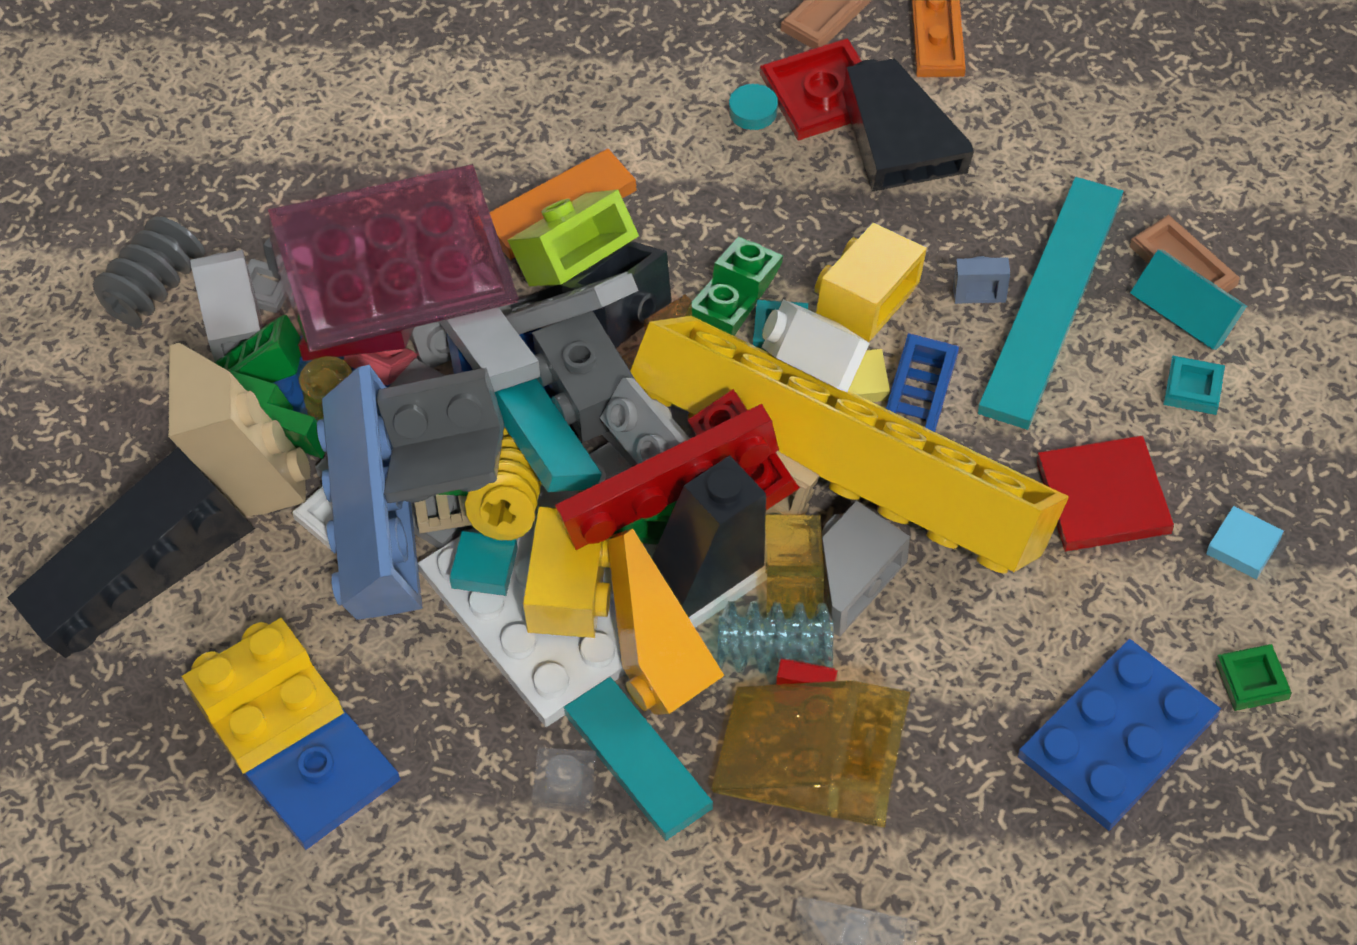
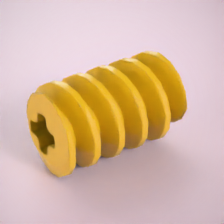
(509, 504)

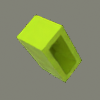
(572, 237)

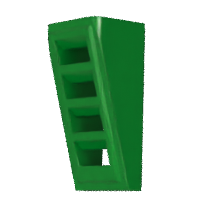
(268, 354)

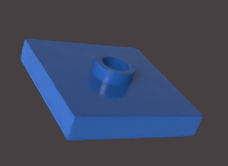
(323, 779)

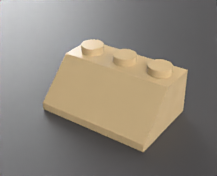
(232, 436)

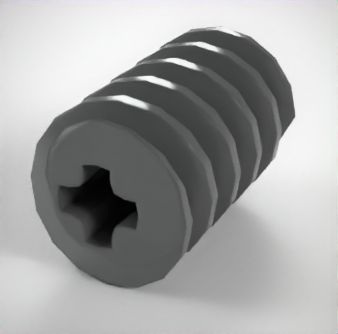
(144, 268)

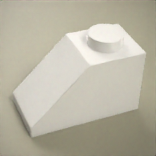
(814, 344)

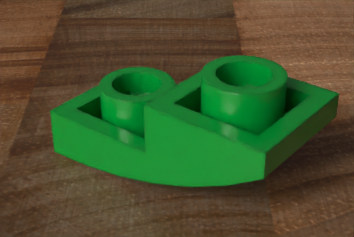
(736, 285)

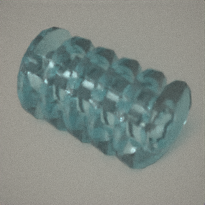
(774, 636)

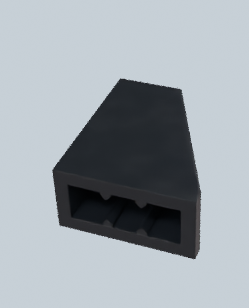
(901, 128)
(713, 535)

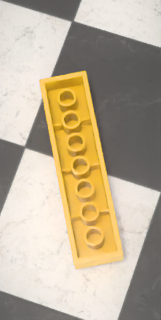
(857, 444)

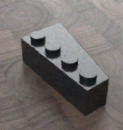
(129, 555)

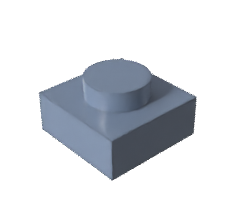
(981, 280)

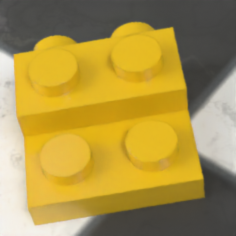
(261, 693)

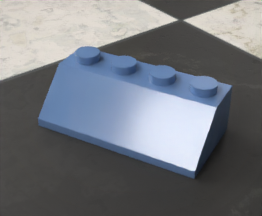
(367, 533)

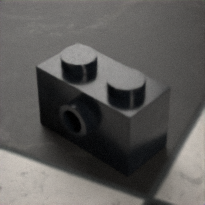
(652, 280)

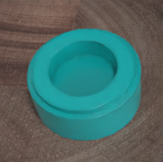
(753, 106)

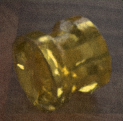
(319, 379)

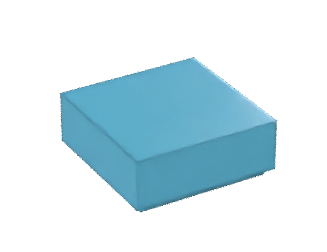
(1244, 542)

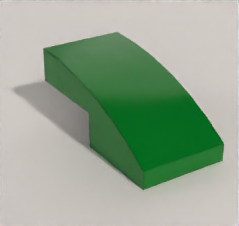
(298, 427)

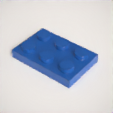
(1119, 734)

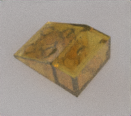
(815, 748)

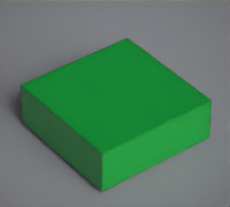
(1253, 677)

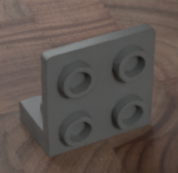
(441, 435)

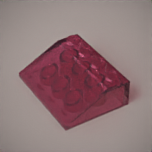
(390, 257)

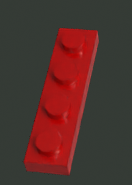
(659, 480)

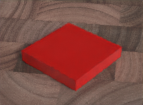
(812, 87)
(1109, 493)

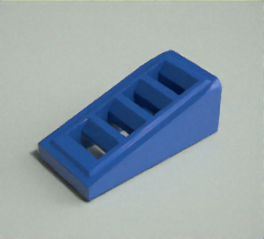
(929, 353)

